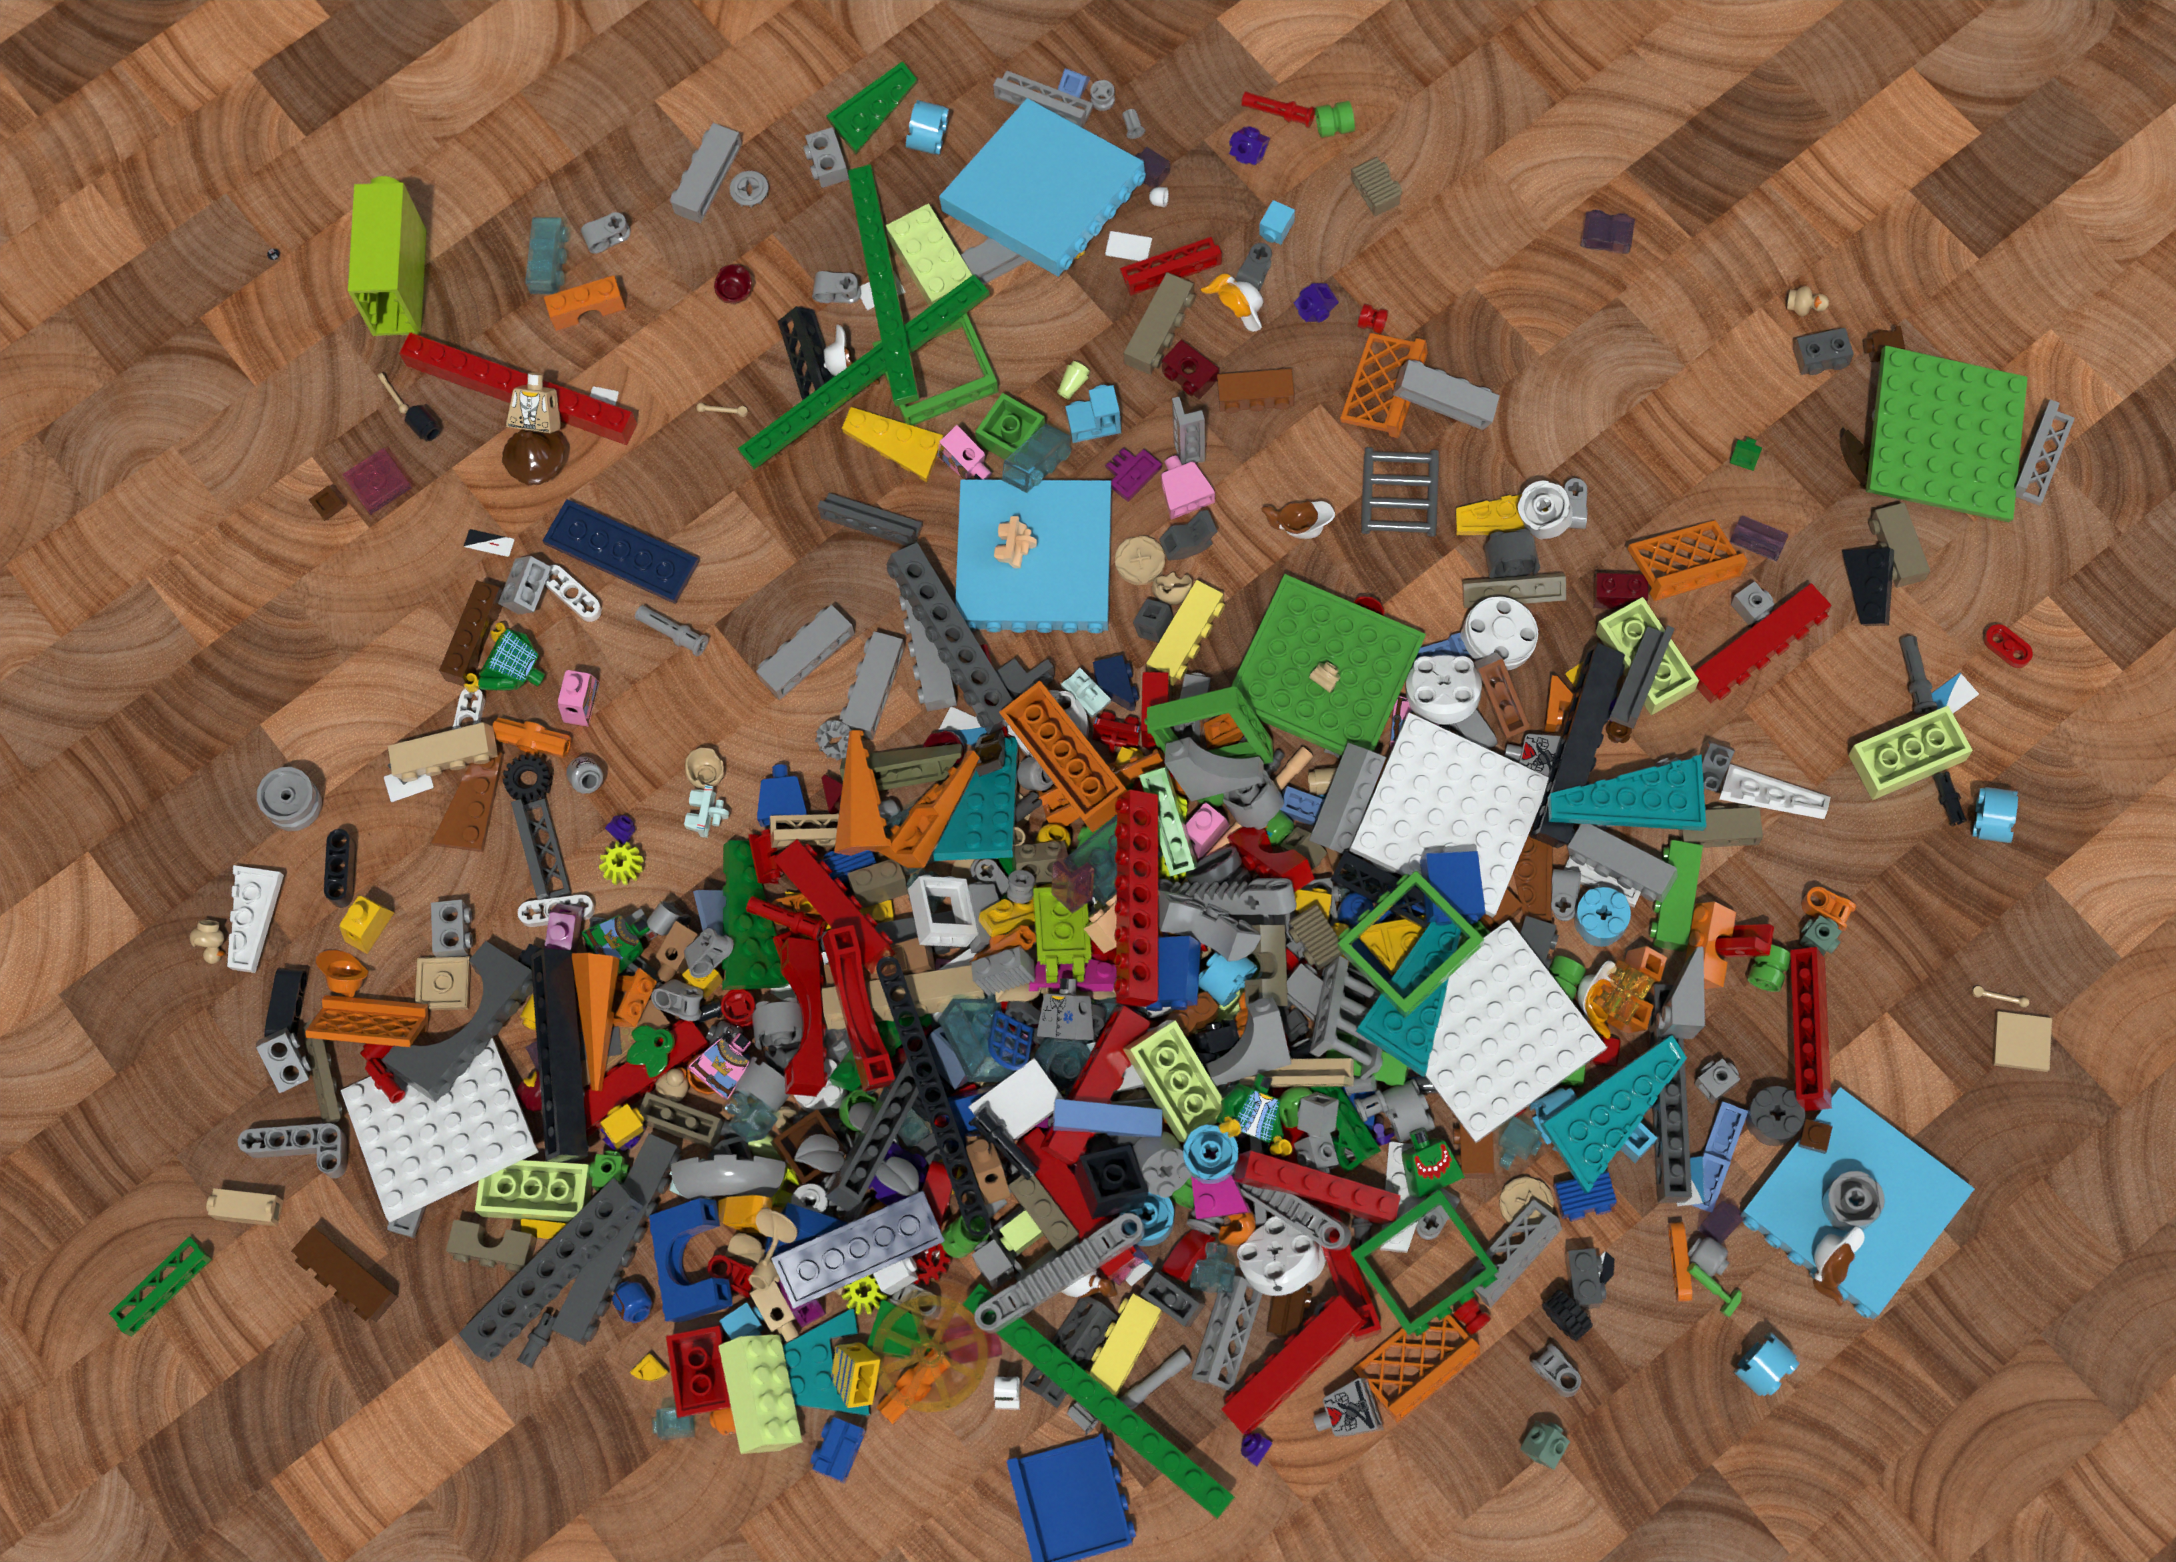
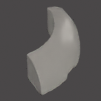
(1207, 925)
(727, 1176)

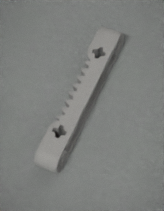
(1260, 897)
(1299, 1214)
(1059, 1273)

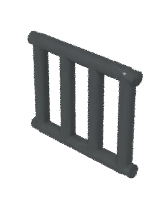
(1429, 504)

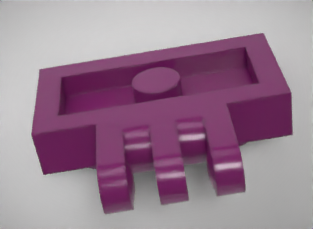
(1132, 472)

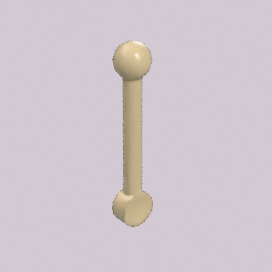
(402, 407)
(741, 411)
(1979, 991)

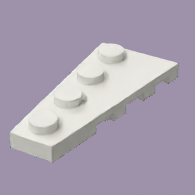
(1766, 792)
(253, 907)
(1397, 1184)

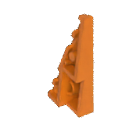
(1060, 811)
(859, 817)
(921, 830)
(595, 990)

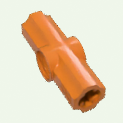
(531, 737)
(1020, 936)
(894, 1411)

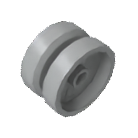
(289, 799)

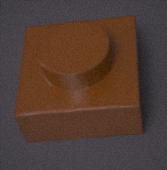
(326, 503)
(1815, 1136)

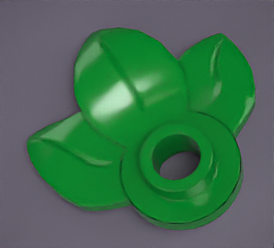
(648, 1052)

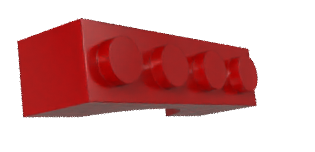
(1257, 856)

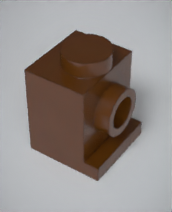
(1881, 339)

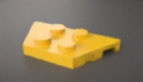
(1392, 942)

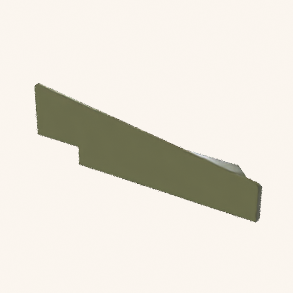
(911, 766)

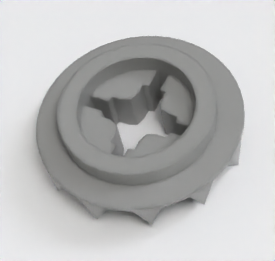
(740, 183)
(830, 730)

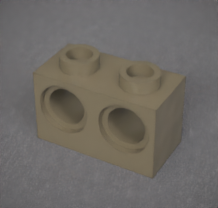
(1039, 859)

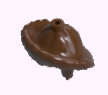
(533, 456)

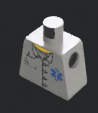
(1066, 1014)

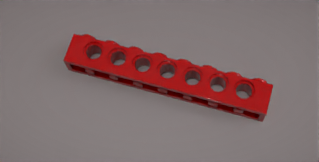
(1144, 860)

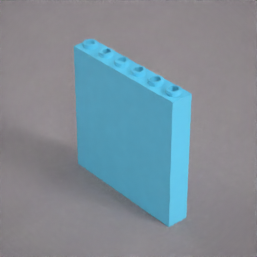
(1043, 187)
(1059, 581)
(1917, 1206)

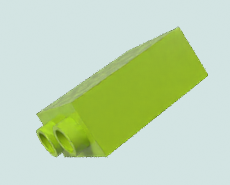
(387, 258)

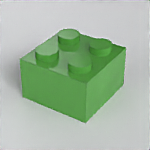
(1007, 426)

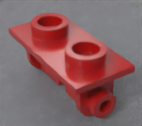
(766, 868)

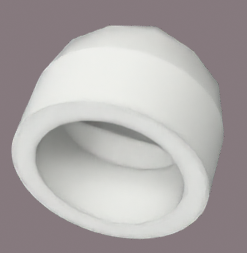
(1159, 196)

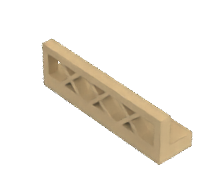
(814, 837)
(1310, 1074)

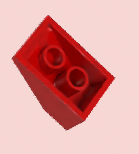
(698, 1371)

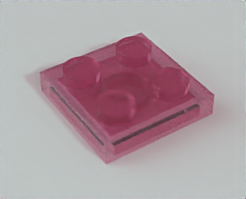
(376, 481)

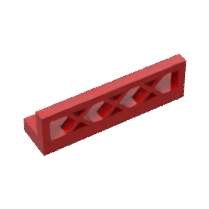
(1181, 267)

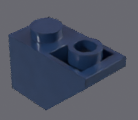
(1113, 679)

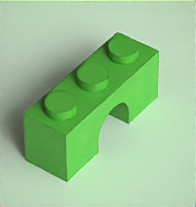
(1391, 1072)

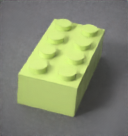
(927, 253)
(1624, 633)
(1910, 752)
(1175, 1079)
(535, 1191)
(760, 1393)

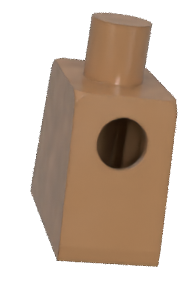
(675, 943)

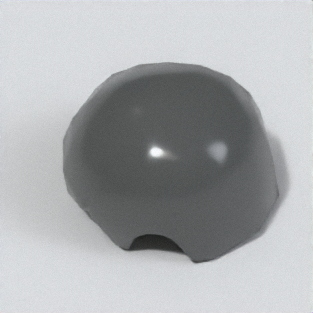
(779, 1059)

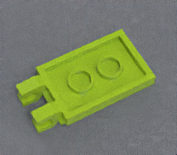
(1060, 935)

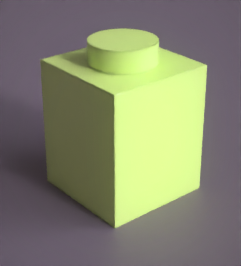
(1020, 1233)

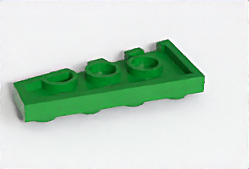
(868, 109)
(846, 1073)

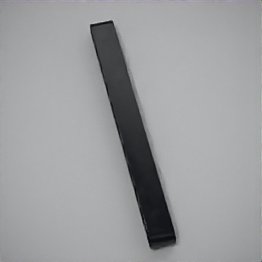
(929, 1083)

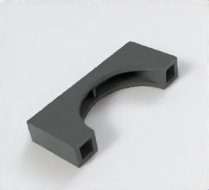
(437, 1066)

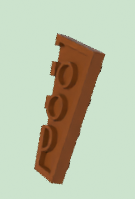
(471, 808)
(1534, 879)

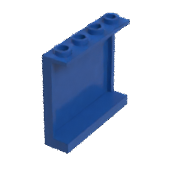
(1071, 1502)

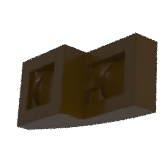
(1852, 452)
(991, 752)

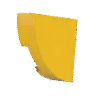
(649, 1370)

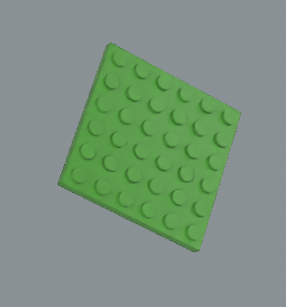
(1946, 434)
(1314, 628)

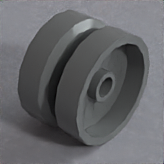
(1220, 868)

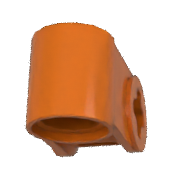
(1830, 906)

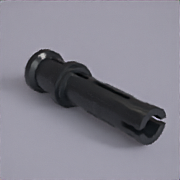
(995, 1134)

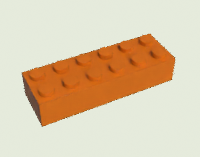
(1065, 755)

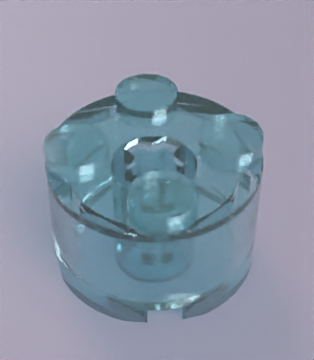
(1056, 1053)

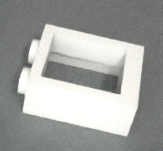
(943, 934)

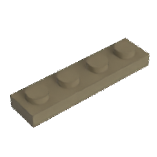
(1521, 589)
(323, 1082)

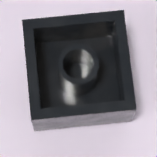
(1111, 1182)

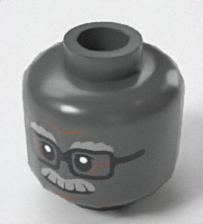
(725, 1031)

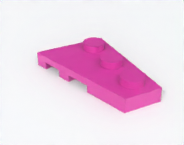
(1097, 977)
(1218, 1198)

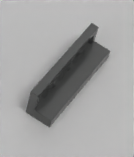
(870, 520)
(1641, 676)
(531, 852)
(1088, 1335)

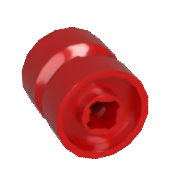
(739, 1008)

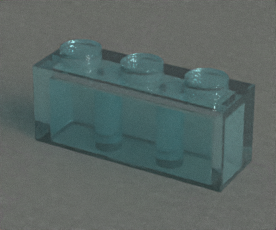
(546, 255)
(1036, 458)

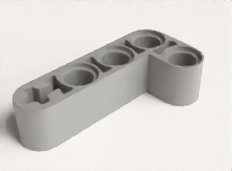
(292, 1144)

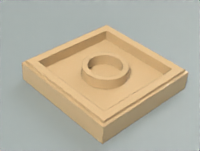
(443, 983)
(2022, 1041)

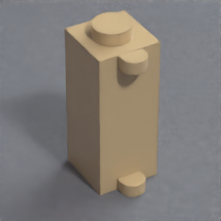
(244, 1207)

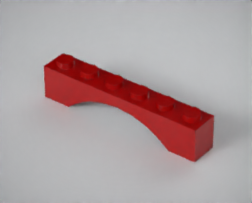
(801, 968)
(847, 973)
(1286, 1177)
(1348, 1278)

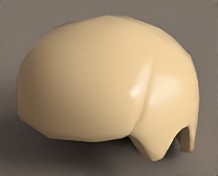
(1171, 589)
(704, 768)

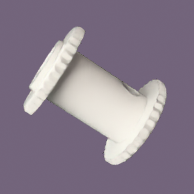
(812, 1198)

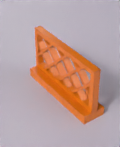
(1398, 406)
(1696, 574)
(376, 1015)
(1428, 1382)

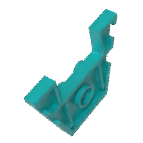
(811, 1365)

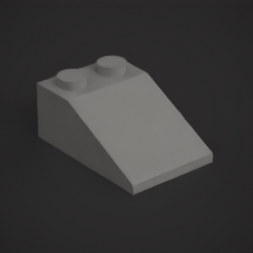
(1685, 1007)

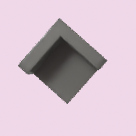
(929, 1149)

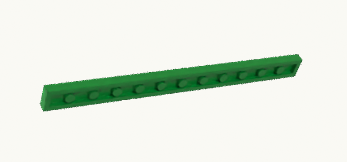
(883, 286)
(860, 374)
(1108, 1409)

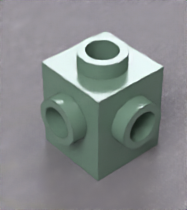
(1827, 928)
(1545, 1444)

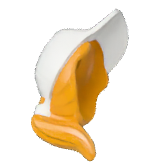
(1240, 297)
(1587, 990)

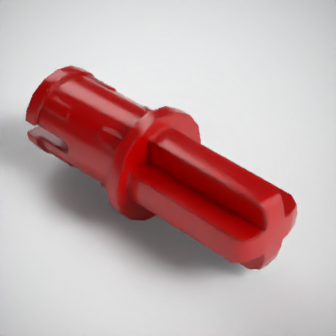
(384, 1081)

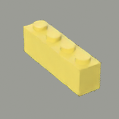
(1186, 631)
(1124, 1343)

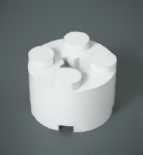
(1548, 523)
(828, 1099)

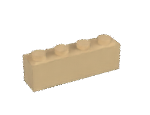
(443, 751)

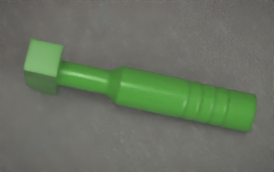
(1731, 1301)

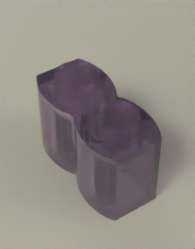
(1607, 232)

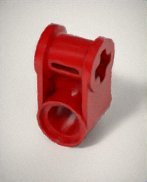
(736, 1273)

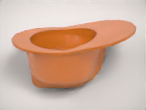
(342, 971)

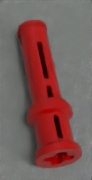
(1291, 108)
(797, 922)

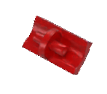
(1116, 733)

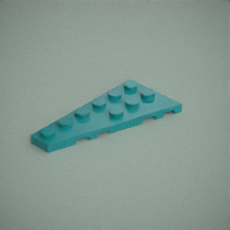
(1646, 798)
(985, 815)
(1412, 1037)
(1604, 1117)

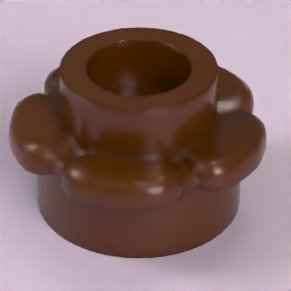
(1614, 737)

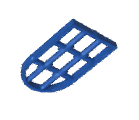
(998, 1057)

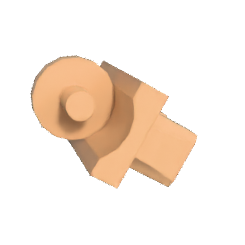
(1017, 543)

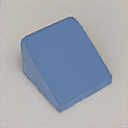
(1073, 83)

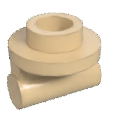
(1326, 676)
(785, 1117)

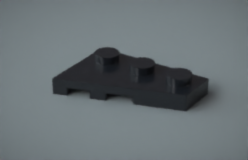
(1871, 583)

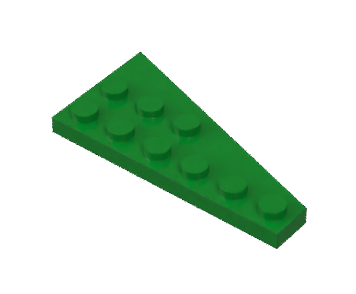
(754, 957)

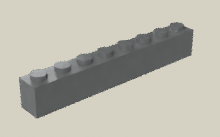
(602, 1275)

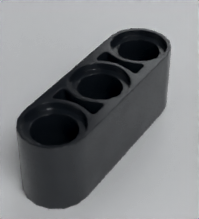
(345, 878)
(286, 1001)

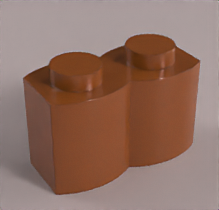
(1197, 1016)

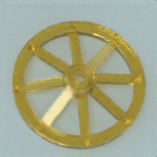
(939, 1349)

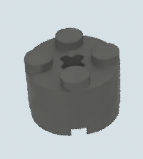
(1511, 554)
(1764, 1125)

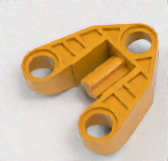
(741, 1212)

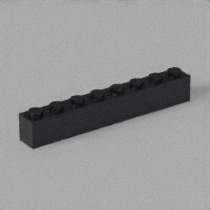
(1580, 736)
(559, 1056)

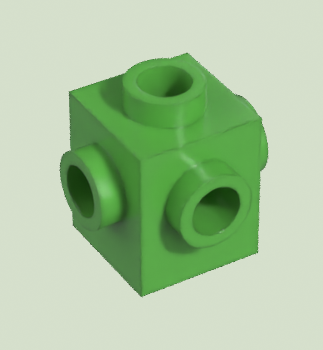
(606, 1168)

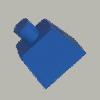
(780, 796)

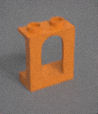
(638, 991)

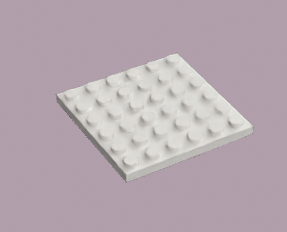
(1449, 798)
(1505, 1035)
(433, 1148)

